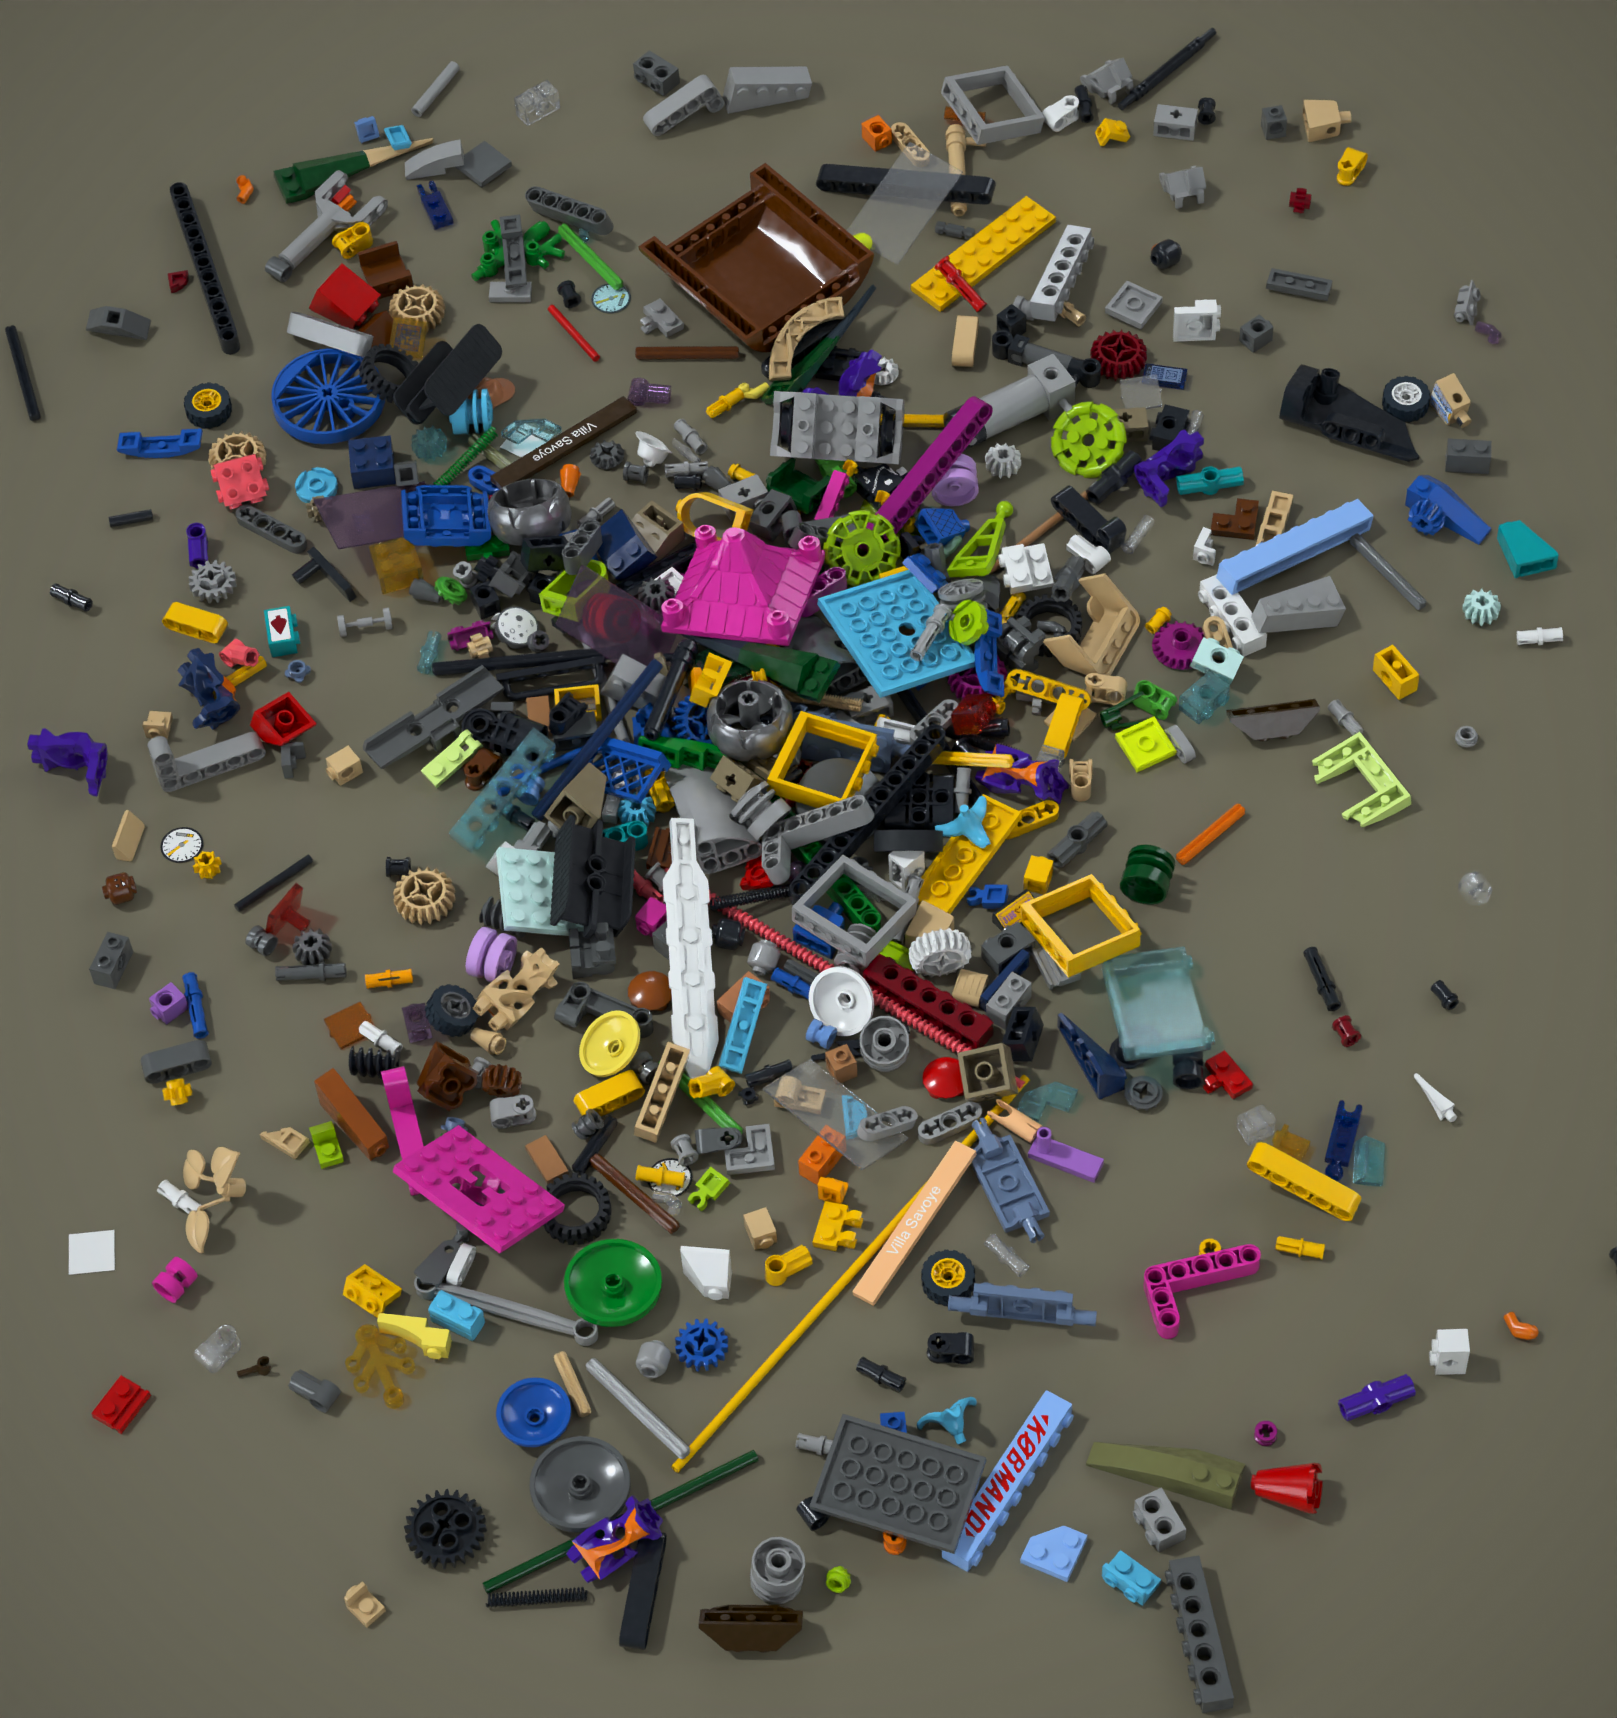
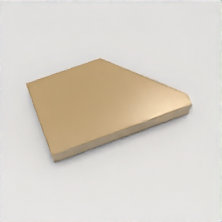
(287, 1141)

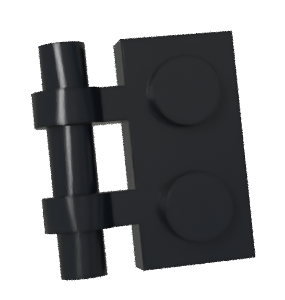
(833, 368)

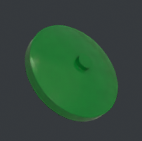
(613, 1282)

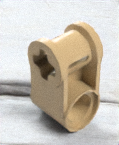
(1107, 688)
(1080, 774)

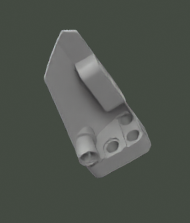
(718, 834)

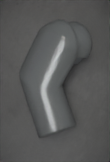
(1051, 626)

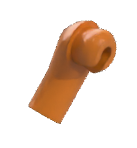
(245, 187)

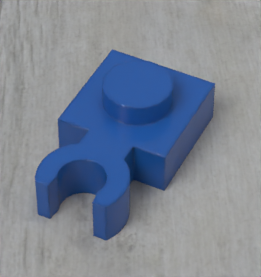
(991, 897)

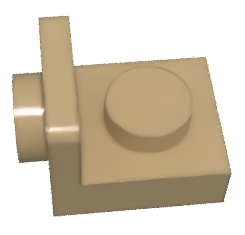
(158, 724)
(363, 1604)

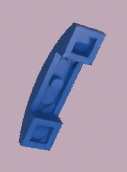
(160, 446)
(986, 656)

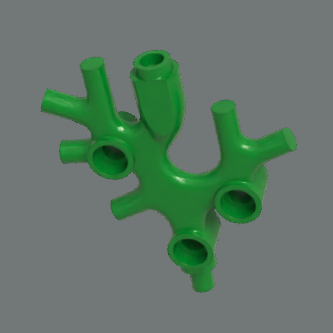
(494, 255)

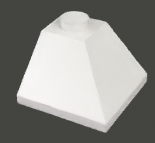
(708, 1270)

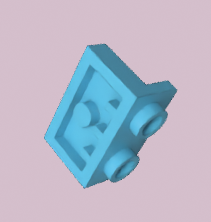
(1130, 1578)

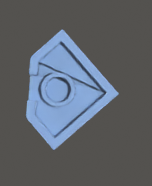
(1054, 1551)

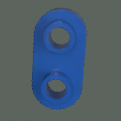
(485, 483)

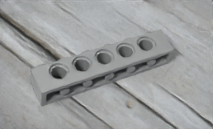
(1061, 273)

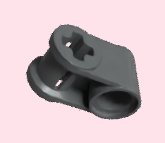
(713, 1139)

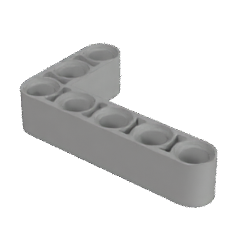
(204, 763)
(807, 829)

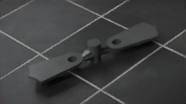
(437, 1264)

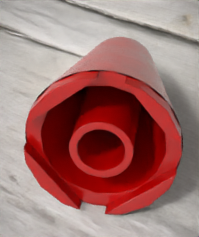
(1291, 1486)

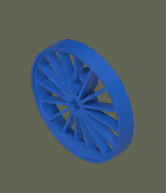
(324, 397)

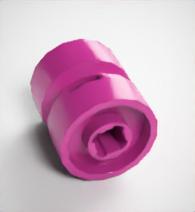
(172, 1282)

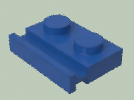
(920, 567)

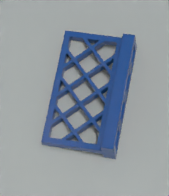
(628, 755)

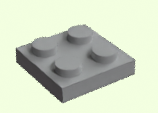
(1133, 304)

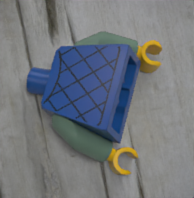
(939, 527)

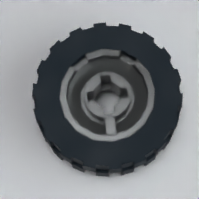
(451, 1010)

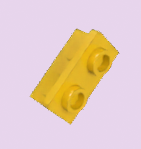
(370, 1290)

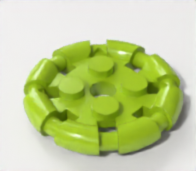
(1079, 431)
(858, 536)

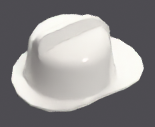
(651, 449)

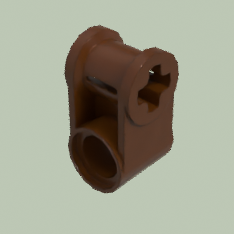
(481, 769)

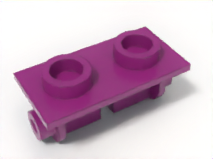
(462, 635)

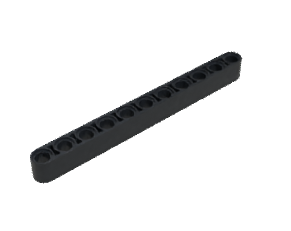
(205, 268)
(881, 800)

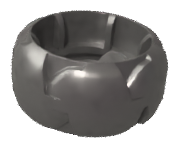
(529, 510)
(750, 701)

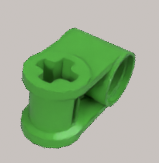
(1154, 699)

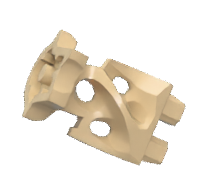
(501, 1001)

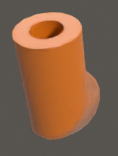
(1520, 1329)

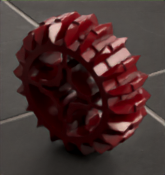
(1131, 354)

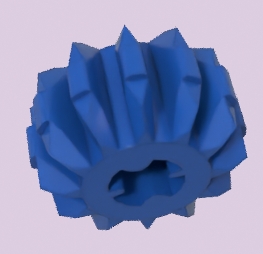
(1427, 517)

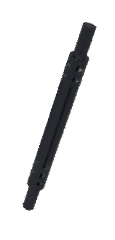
(1167, 68)

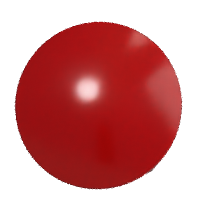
(943, 1078)

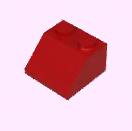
(281, 720)

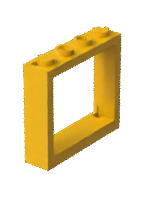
(828, 729)
(1034, 911)

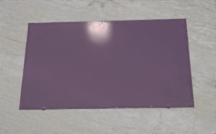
(364, 515)
(612, 620)

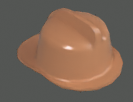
(499, 390)

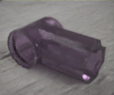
(642, 392)

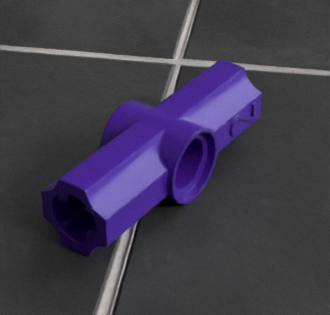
(1377, 1397)

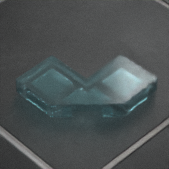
(522, 429)
(1052, 1094)

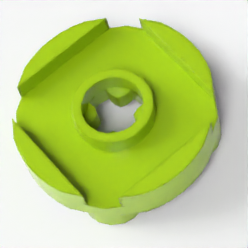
(977, 624)

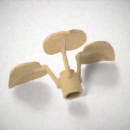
(222, 1166)

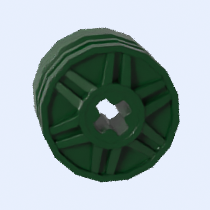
(1147, 874)

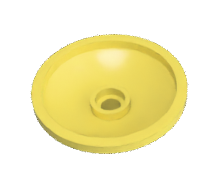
(609, 1043)

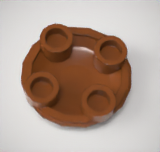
(650, 991)

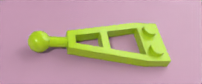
(966, 565)

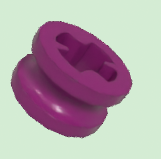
(1260, 1439)

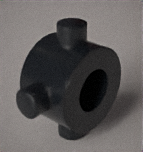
(748, 1096)

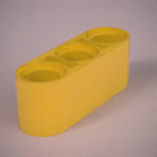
(195, 622)
(1064, 722)
(610, 1094)

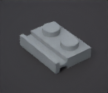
(1050, 970)

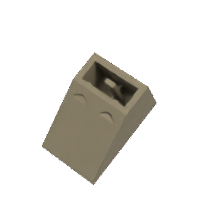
(659, 529)

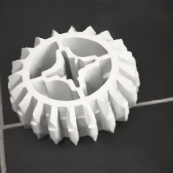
(940, 952)

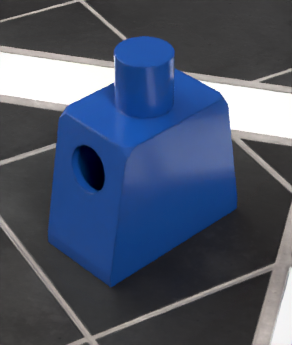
(811, 941)

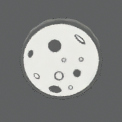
(515, 626)

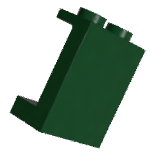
(803, 489)

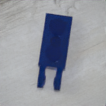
(435, 206)

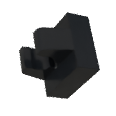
(910, 544)

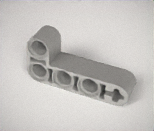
(683, 104)

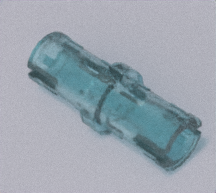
(429, 652)

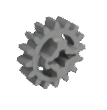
(212, 581)

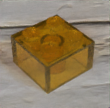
(395, 564)

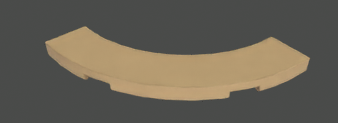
(795, 329)

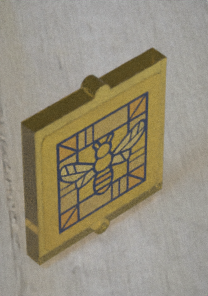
(409, 336)

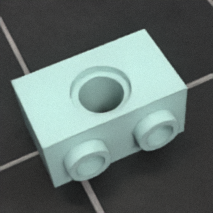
(1204, 662)

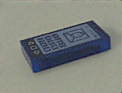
(1167, 376)

